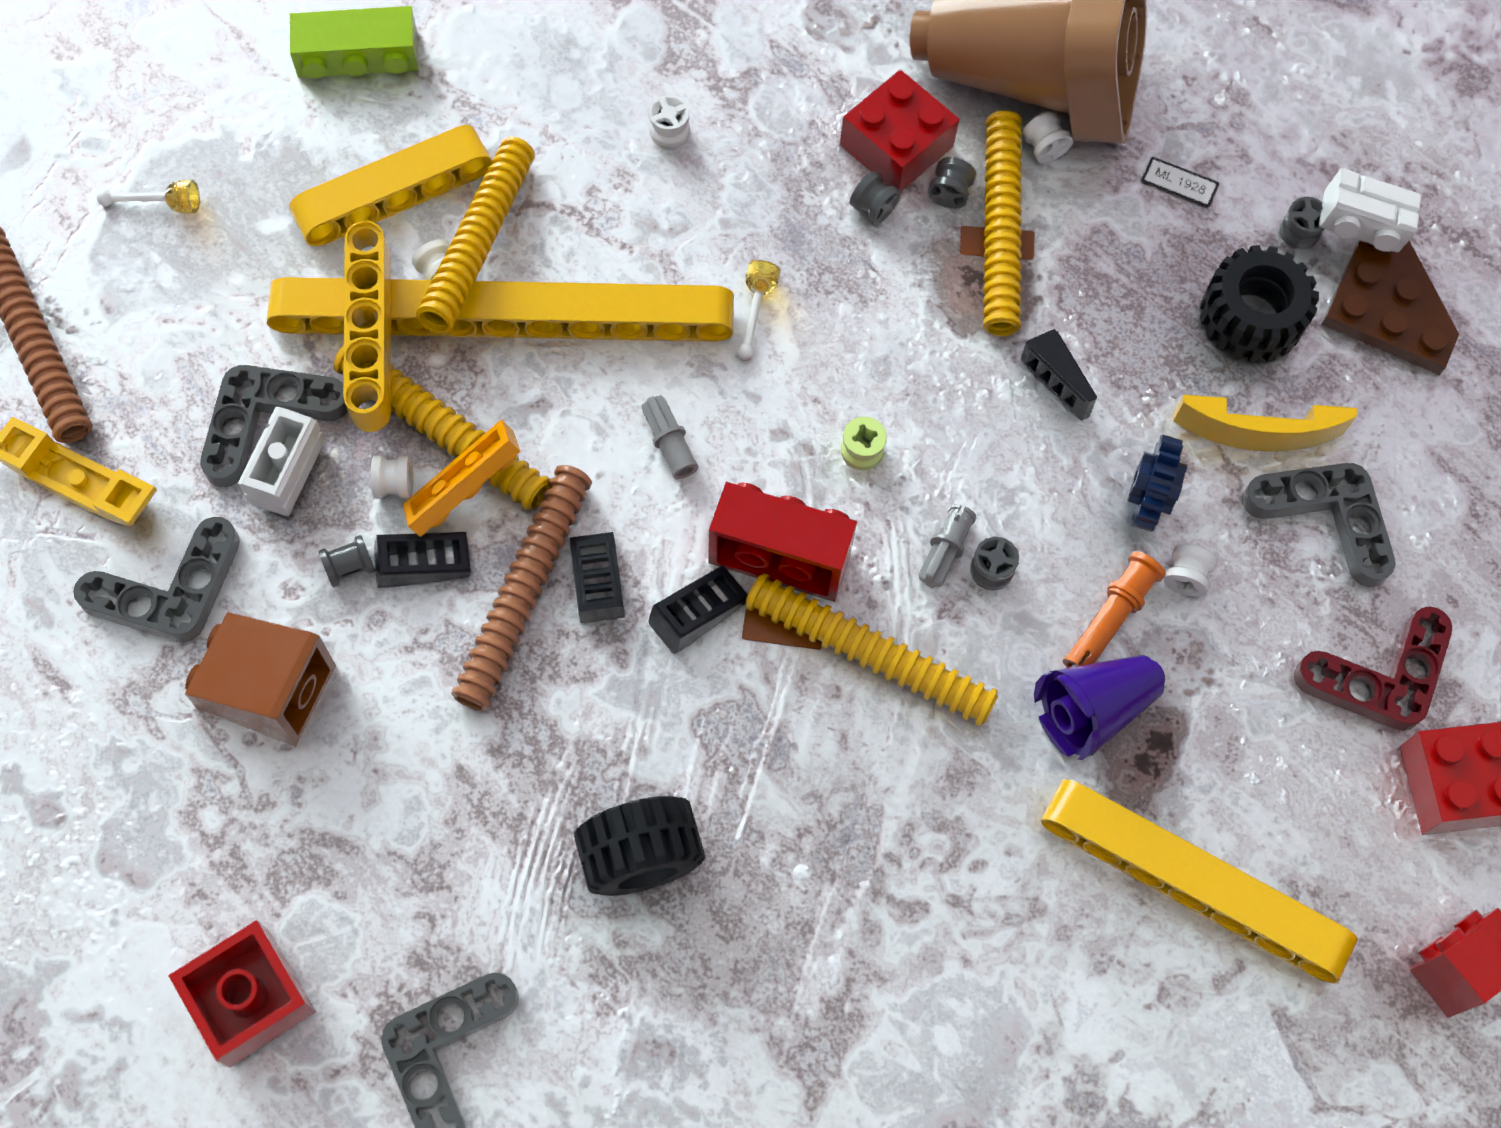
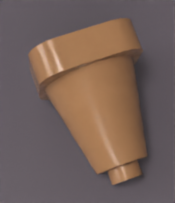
(1042, 52)

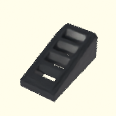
(1057, 369)
(407, 574)
(599, 608)
(677, 627)

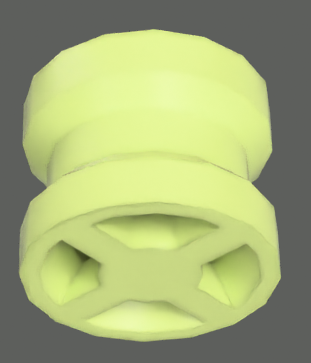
(860, 453)

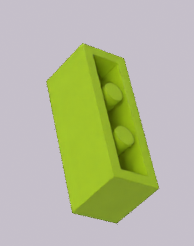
(353, 42)

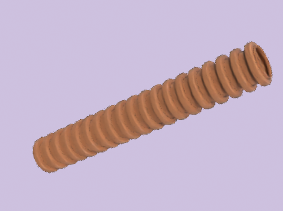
(39, 352)
(521, 588)

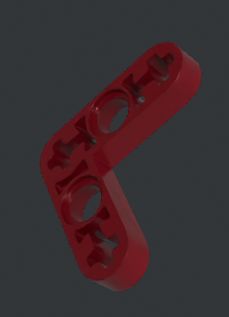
(1385, 690)

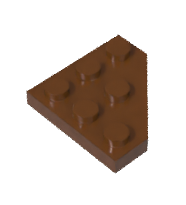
(1393, 307)

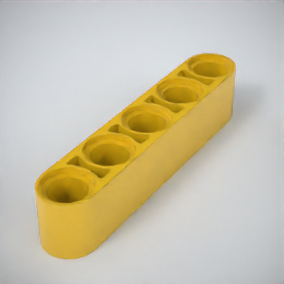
(390, 184)
(373, 342)

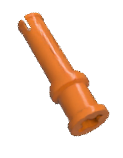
(1124, 598)

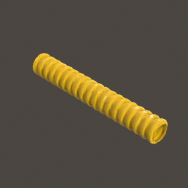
(1002, 224)
(475, 236)
(454, 434)
(871, 649)

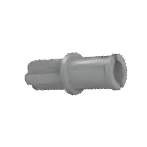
(669, 437)
(946, 546)

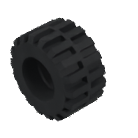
(1271, 278)
(639, 845)

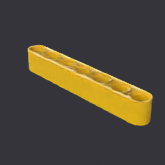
(1200, 881)

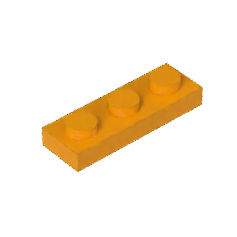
(461, 478)

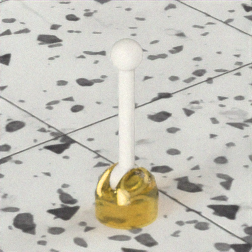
(180, 196)
(761, 280)

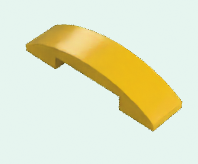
(1209, 419)
(71, 475)

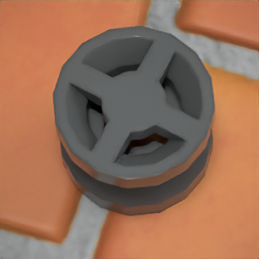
(952, 181)
(875, 197)
(1308, 212)
(998, 553)

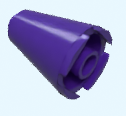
(1096, 701)

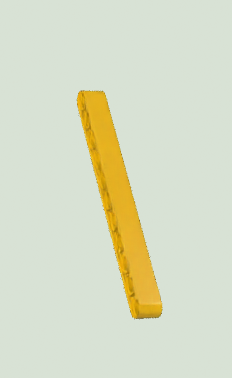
(522, 310)

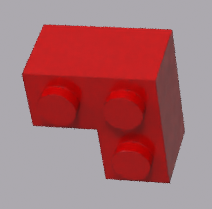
(1464, 964)

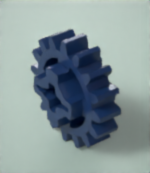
(1157, 483)

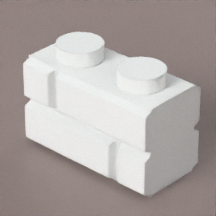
(1370, 210)
(282, 461)

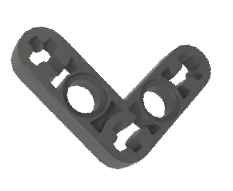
(256, 400)
(1343, 506)
(167, 603)
(423, 1055)

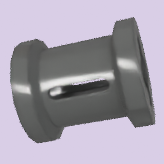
(346, 561)

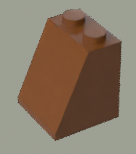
(261, 676)

